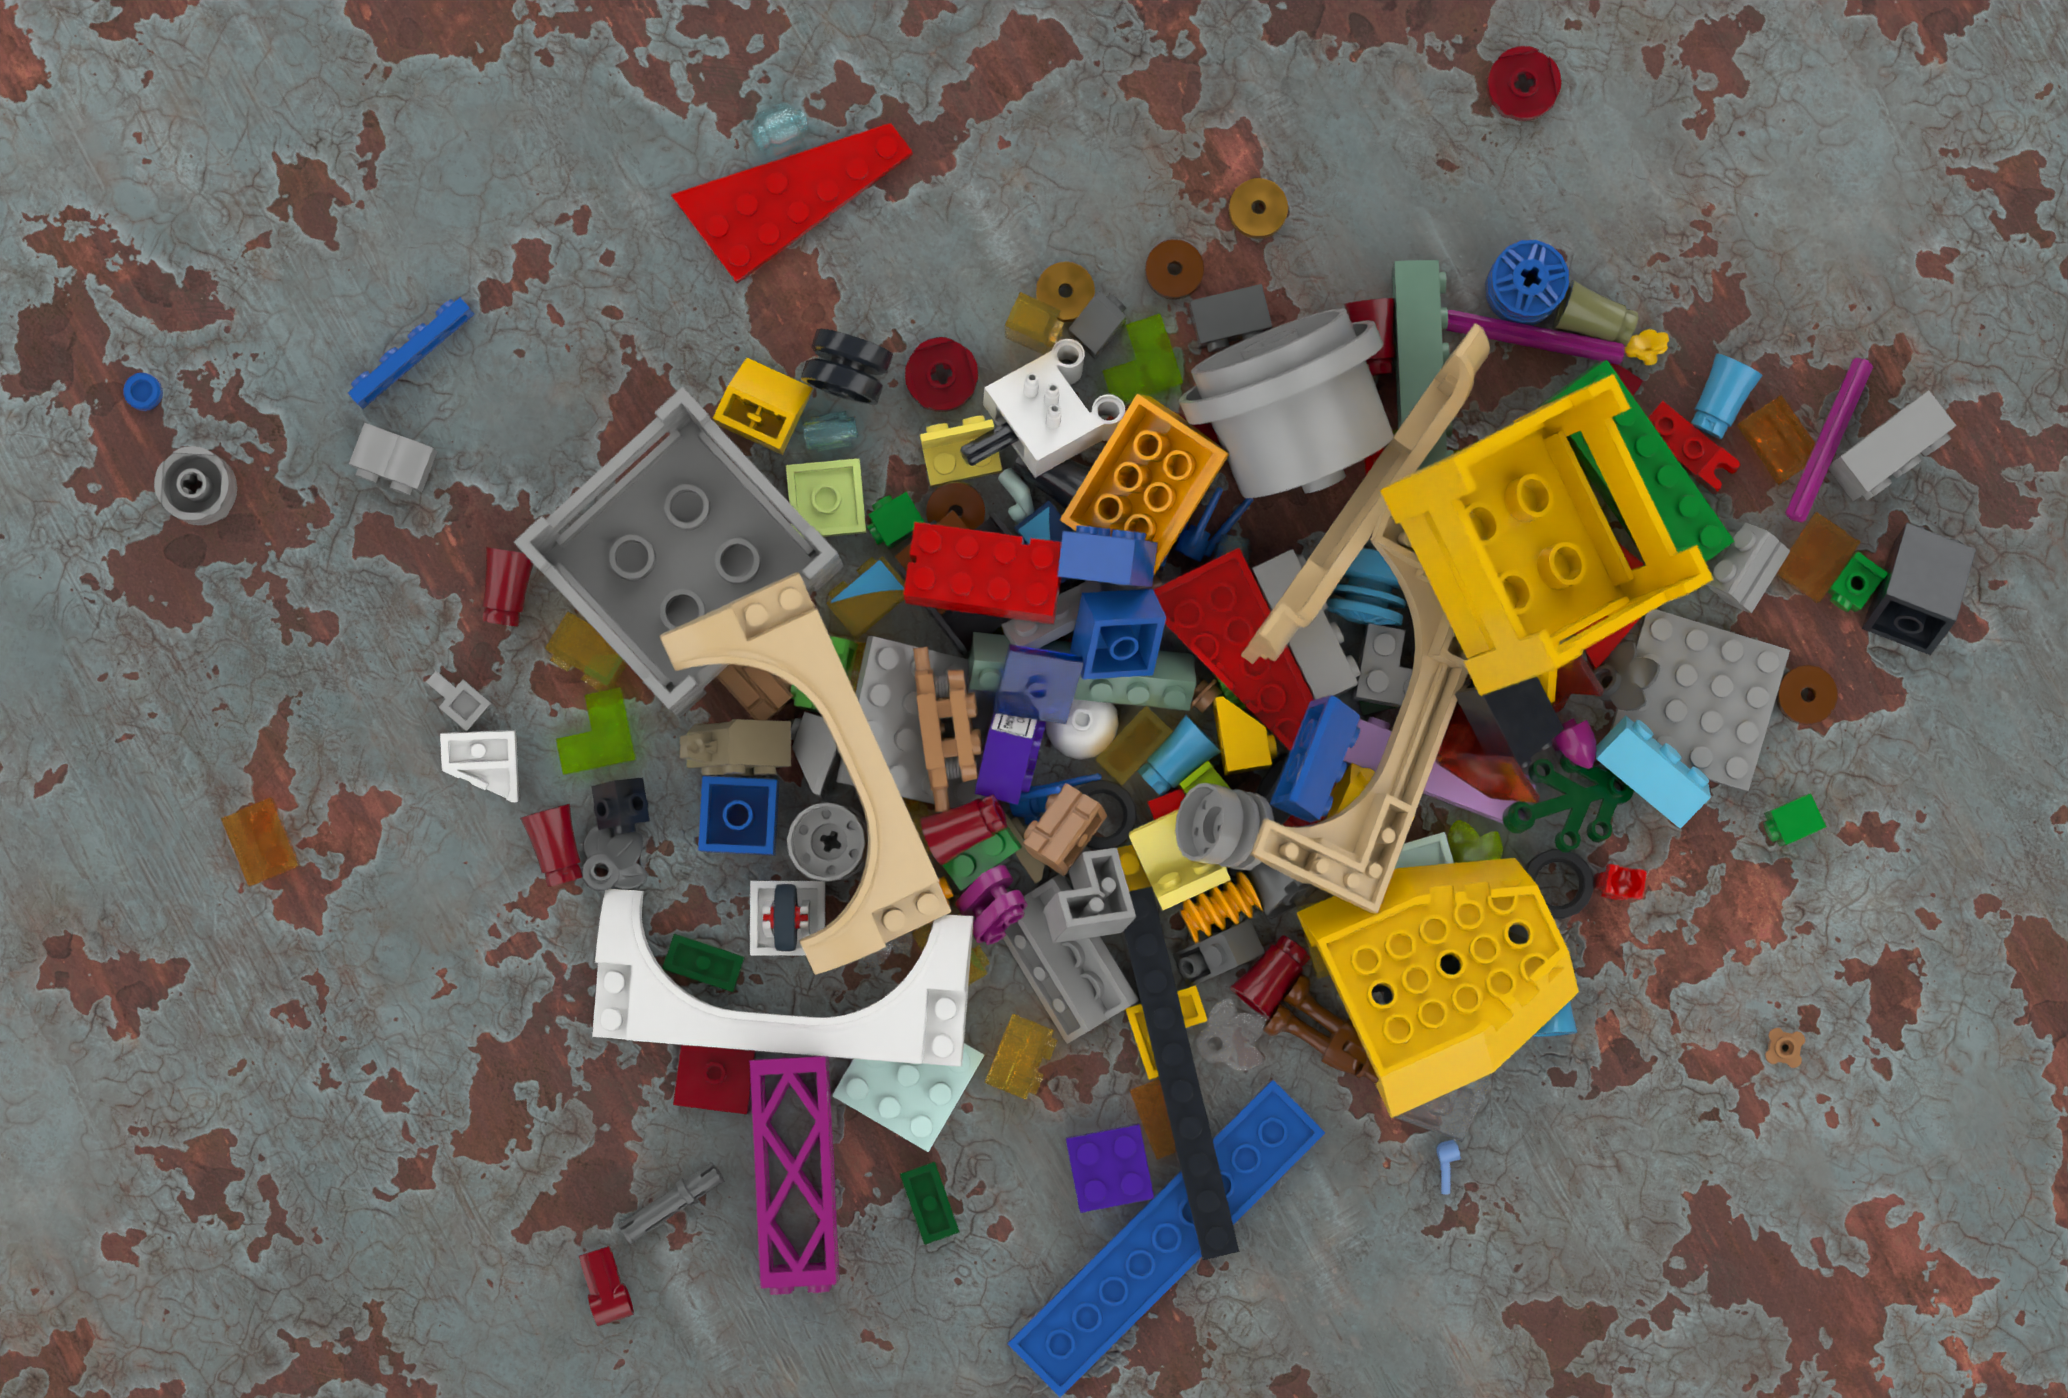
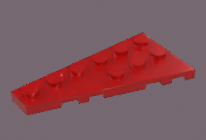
(772, 205)
(1216, 617)

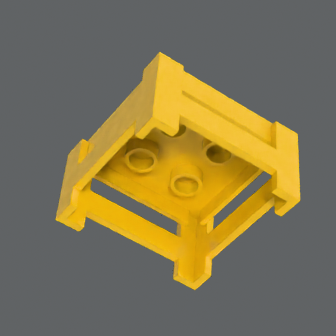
(1526, 547)

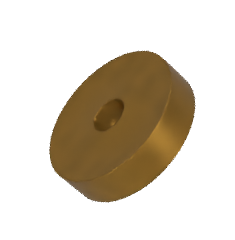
(1258, 191)
(1068, 275)

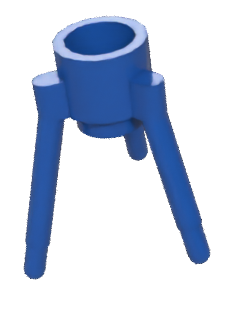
(1195, 541)
(1034, 802)

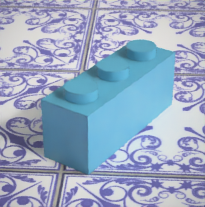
(1653, 770)

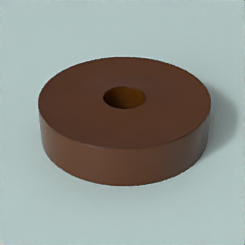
(1174, 252)
(959, 494)
(1822, 688)

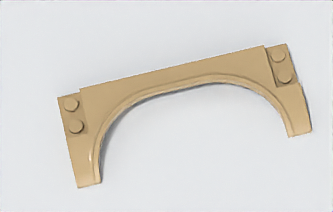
(1360, 515)
(786, 636)
(1361, 844)

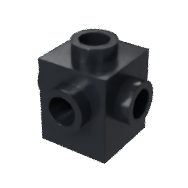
(620, 805)

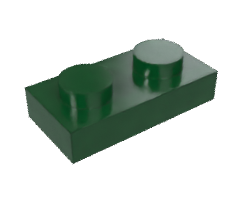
(703, 962)
(929, 1203)

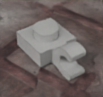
(461, 702)

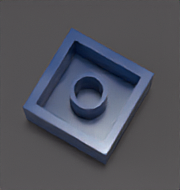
(1099, 557)
(1118, 633)
(738, 815)

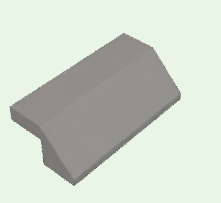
(1071, 978)

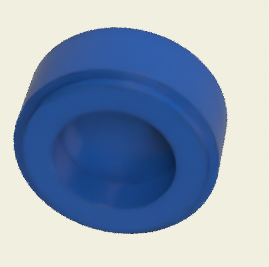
(143, 391)

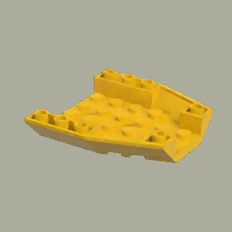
(1442, 1025)

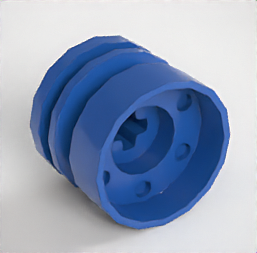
(1505, 281)

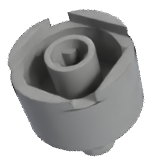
(182, 470)

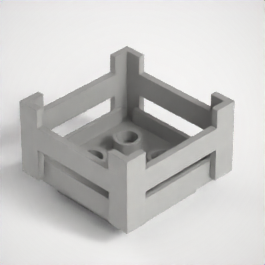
(673, 543)

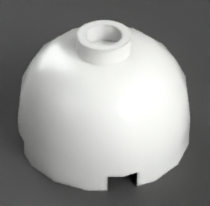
(1087, 731)

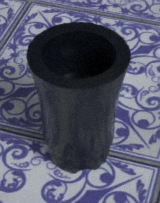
(1059, 482)

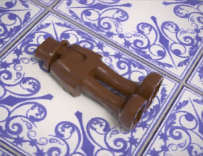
(1340, 1050)

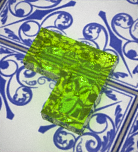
(1154, 363)
(608, 741)

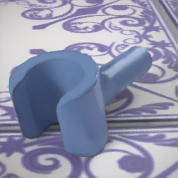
(1447, 1152)

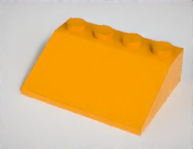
(1147, 476)

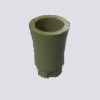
(1595, 315)

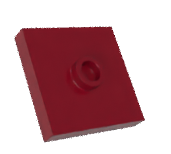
(714, 1078)

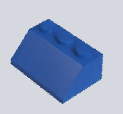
(1316, 759)

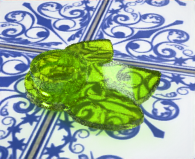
(1469, 846)

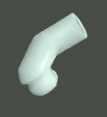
(1020, 493)

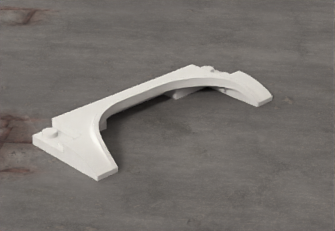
(912, 1024)

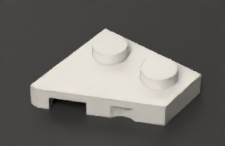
(483, 759)

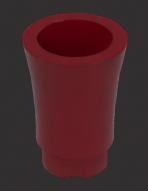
(1382, 313)
(505, 586)
(962, 827)
(554, 844)
(1271, 976)

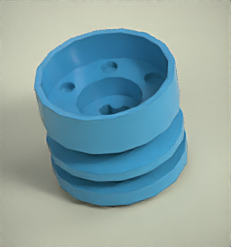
(1368, 592)

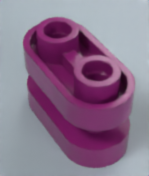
(992, 905)

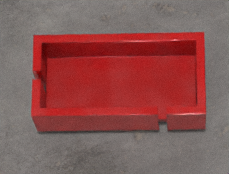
(983, 573)

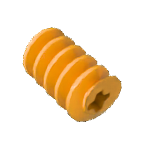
(1220, 906)

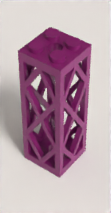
(798, 1272)

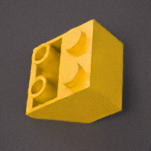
(762, 405)

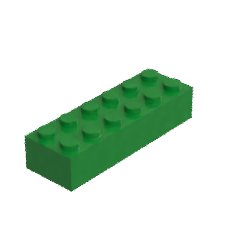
(1675, 496)

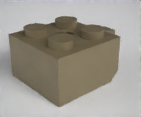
(738, 747)

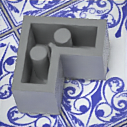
(1378, 664)
(1098, 902)

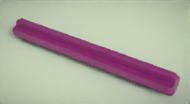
(1538, 337)
(1828, 440)

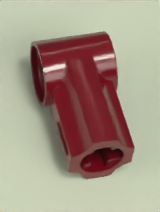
(608, 1295)

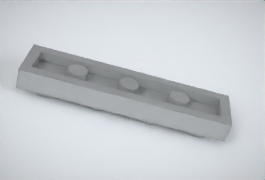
(1040, 634)

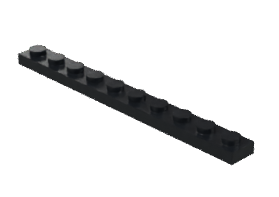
(1179, 1079)

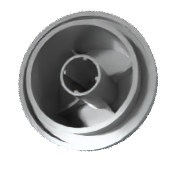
(1293, 403)

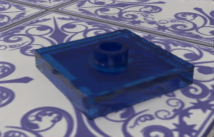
(1037, 684)

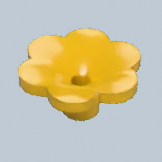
(1647, 346)

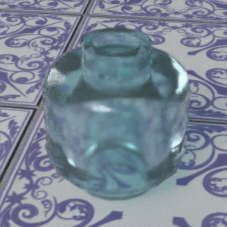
(779, 129)

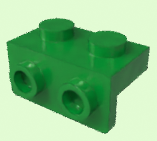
(980, 858)

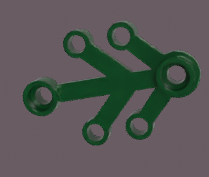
(1575, 798)

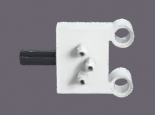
(1043, 413)

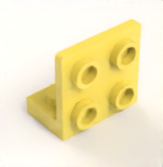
(943, 455)
(1168, 871)

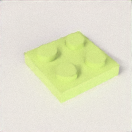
(828, 496)

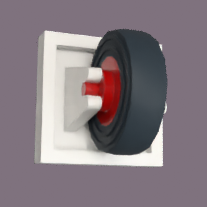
(783, 915)

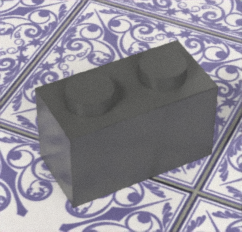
(1229, 317)

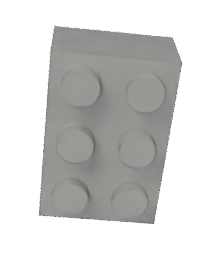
(1893, 448)

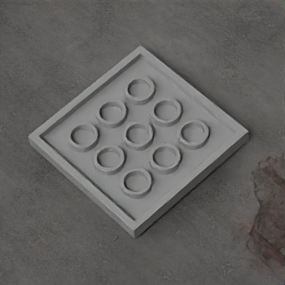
(1708, 695)
(890, 705)

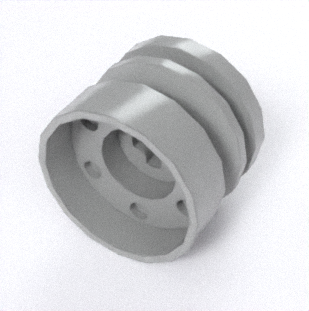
(1221, 825)
(810, 850)

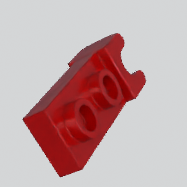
(1692, 448)
(1620, 882)

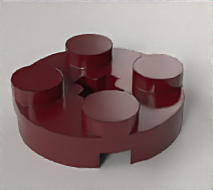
(1535, 66)
(953, 357)

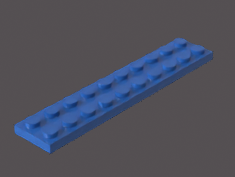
(1160, 1243)

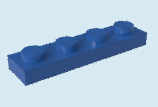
(399, 361)

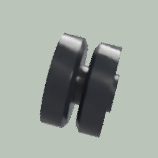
(847, 366)

